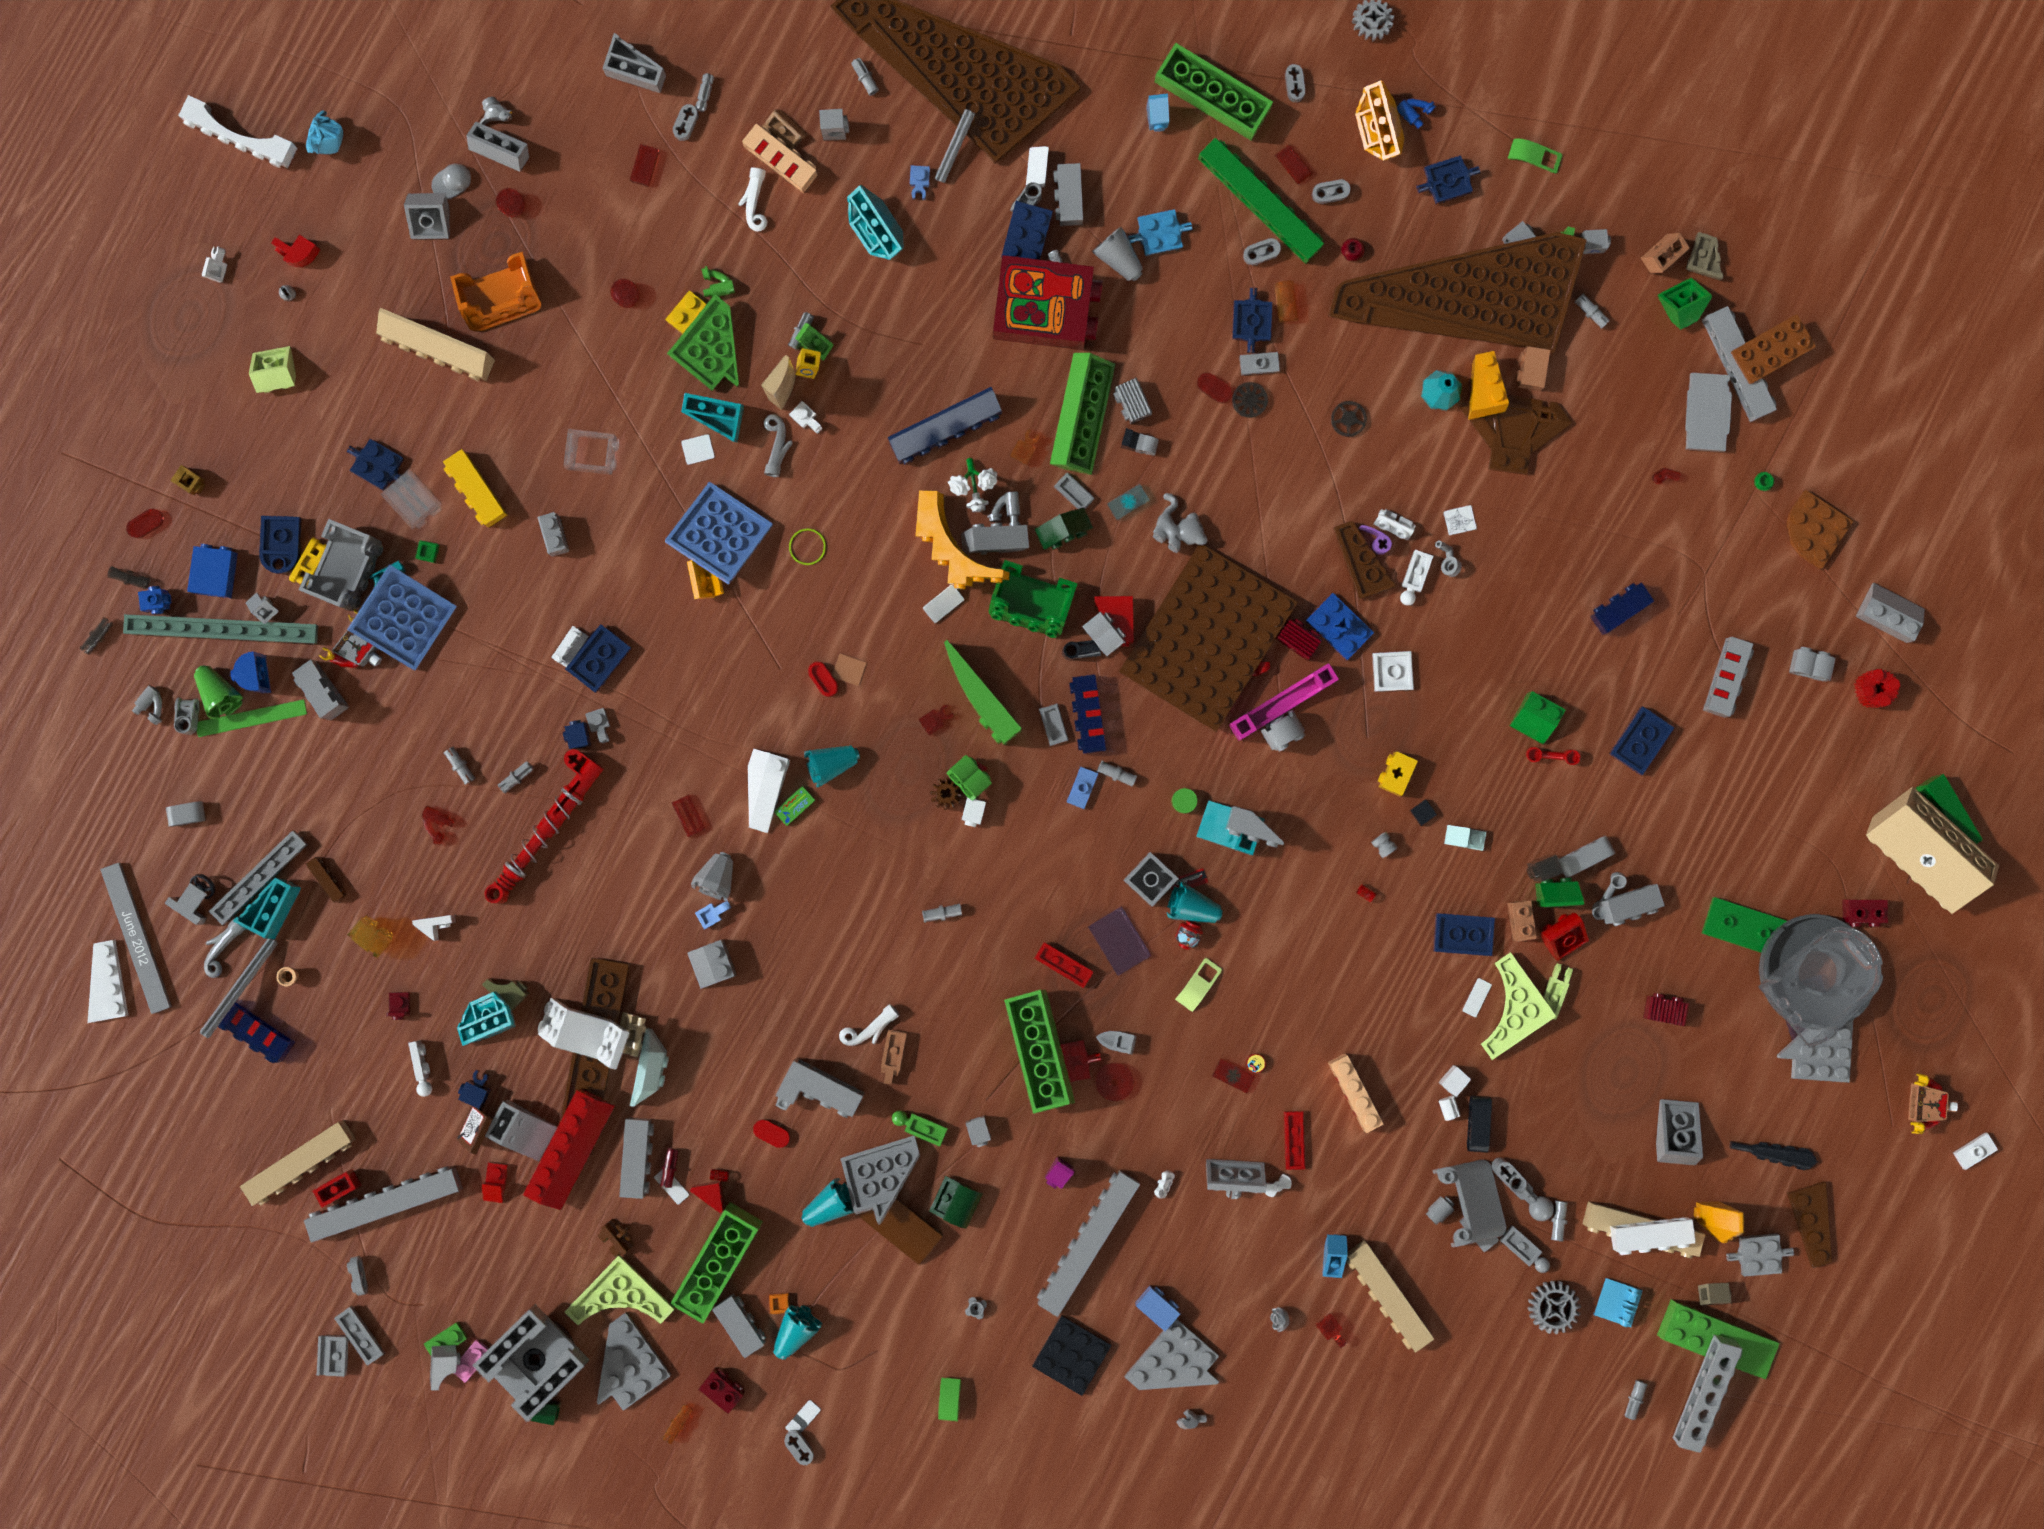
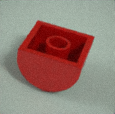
(1564, 935)

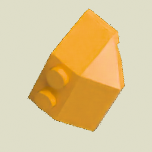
(1379, 122)

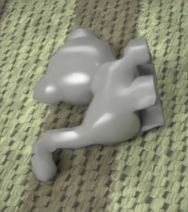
(1189, 529)

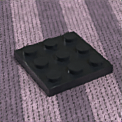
(1071, 1355)

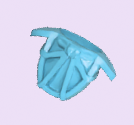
(324, 135)

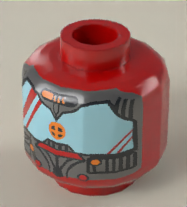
(1189, 934)

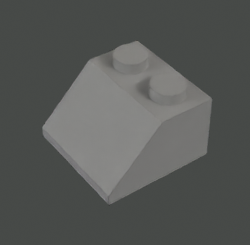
(427, 215)
(712, 963)

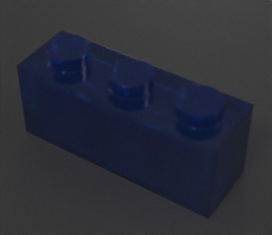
(1621, 607)

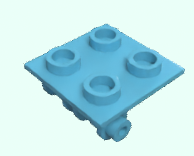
(1618, 1302)

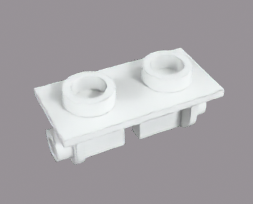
(1403, 528)
(570, 646)

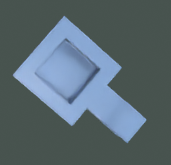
(710, 914)

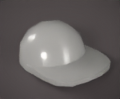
(451, 180)

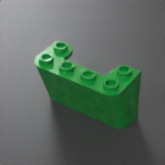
(1032, 602)

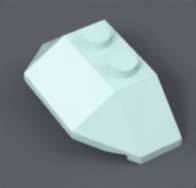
(650, 1068)

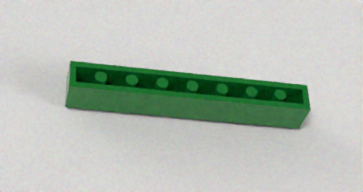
(1261, 200)

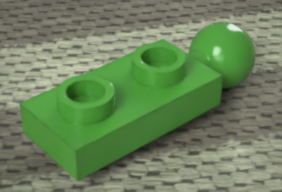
(920, 1127)

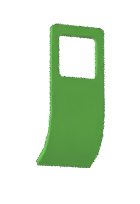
(1532, 153)

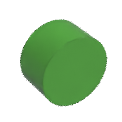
(1184, 800)

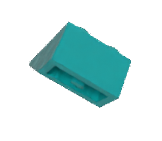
(1213, 829)

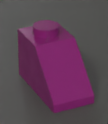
(1059, 1173)

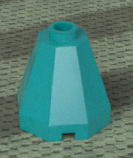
(1441, 390)

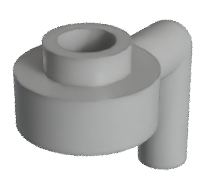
(1450, 561)

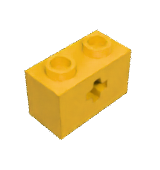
(1406, 767)

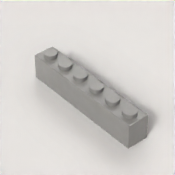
(1727, 337)

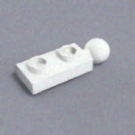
(1415, 576)
(421, 1068)

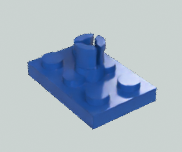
(1339, 626)

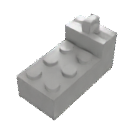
(818, 1085)

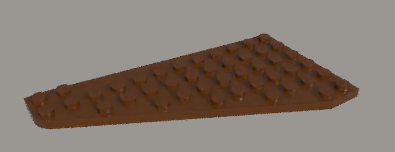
(963, 71)
(1490, 294)

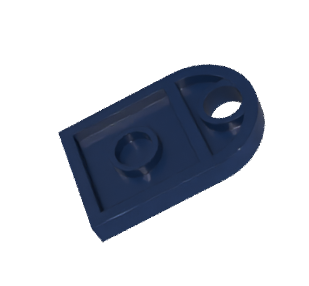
(280, 540)

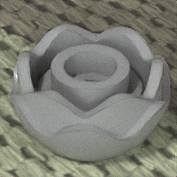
(1280, 1319)

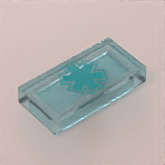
(1128, 502)

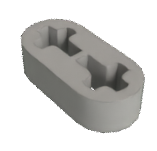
(1290, 83)
(689, 124)
(795, 1450)

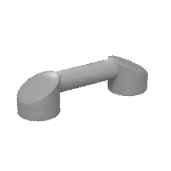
(1618, 881)

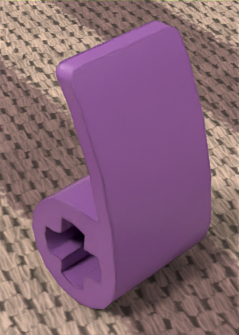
(1380, 537)

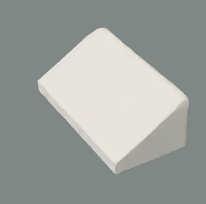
(1037, 165)
(943, 603)

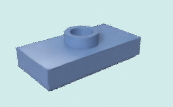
(1082, 787)

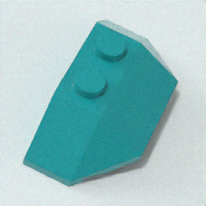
(874, 224)
(485, 1019)

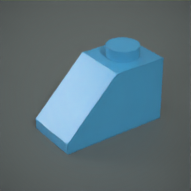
(1158, 112)
(1334, 1256)

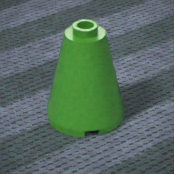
(216, 693)

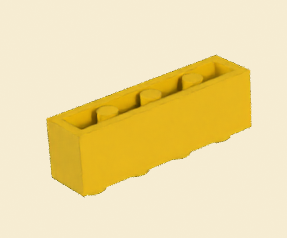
(474, 488)

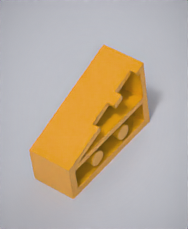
(1487, 387)

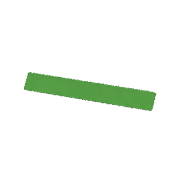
(251, 718)

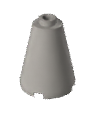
(1119, 255)

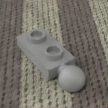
(1525, 1249)

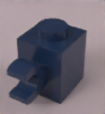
(474, 1091)

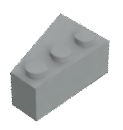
(631, 66)
(319, 690)

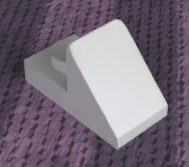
(429, 925)

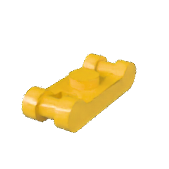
(308, 562)

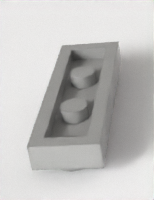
(359, 1335)

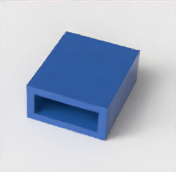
(212, 571)

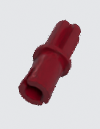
(669, 1168)

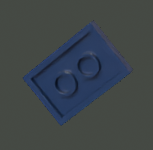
(1027, 231)
(598, 658)
(1641, 740)
(1464, 934)

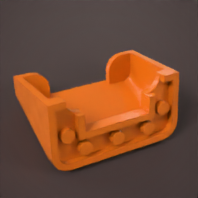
(496, 296)

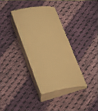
(780, 383)

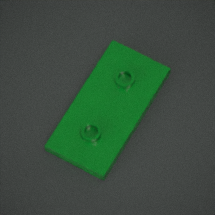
(1739, 924)

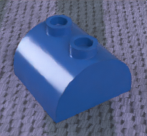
(252, 672)

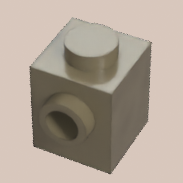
(1714, 1294)

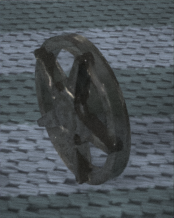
(1349, 418)

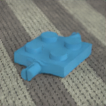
(1160, 232)

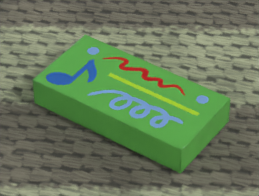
(794, 806)

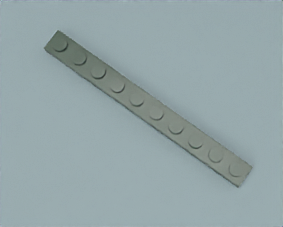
(220, 629)

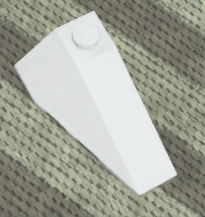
(765, 783)

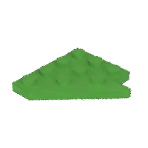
(708, 345)

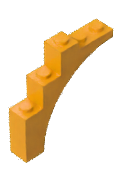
(933, 529)

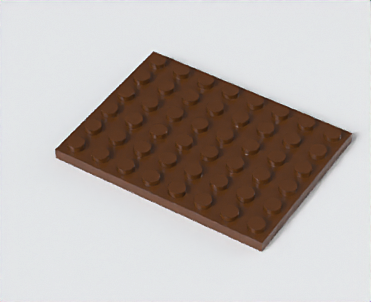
(1208, 637)

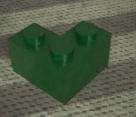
(1064, 528)

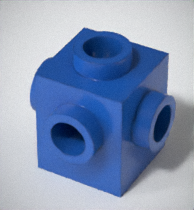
(154, 600)

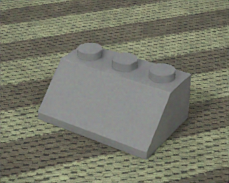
(1891, 613)

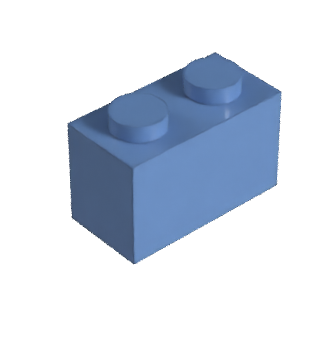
(1157, 1307)

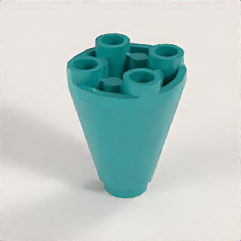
(795, 1330)

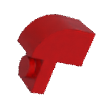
(299, 254)

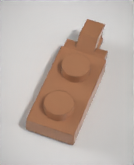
(893, 1054)

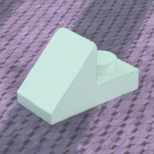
(1465, 837)

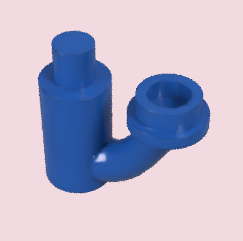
(1407, 111)

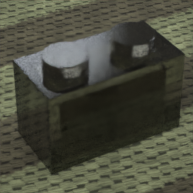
(1544, 868)

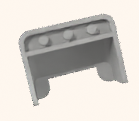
(1477, 1199)

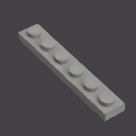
(258, 877)

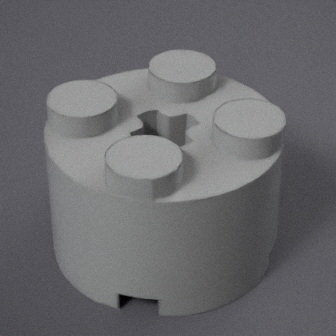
(1282, 731)

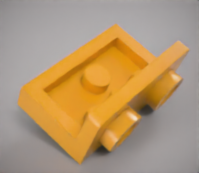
(703, 582)

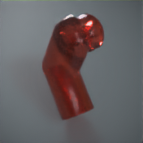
(1664, 474)

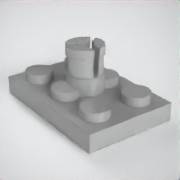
(1235, 1177)

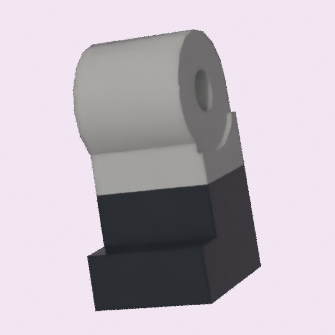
(1139, 443)

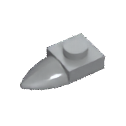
(1118, 1041)

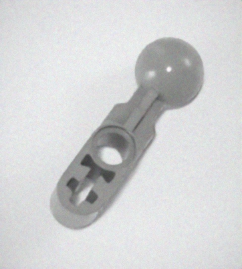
(1539, 1207)

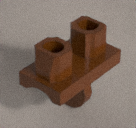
(618, 1236)

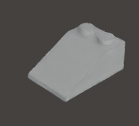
(1679, 1133)

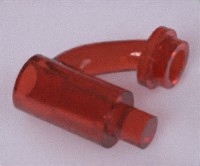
(438, 817)

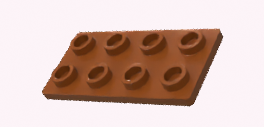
(1773, 349)

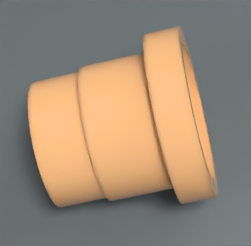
(281, 976)

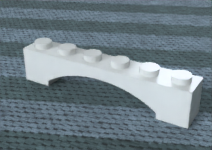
(275, 149)

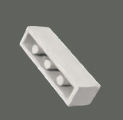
(1652, 1234)

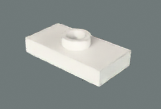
(1975, 1151)

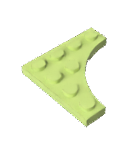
(1523, 1010)
(620, 1288)

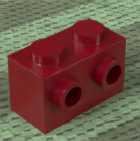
(1865, 911)
(722, 1390)

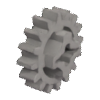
(1380, 15)

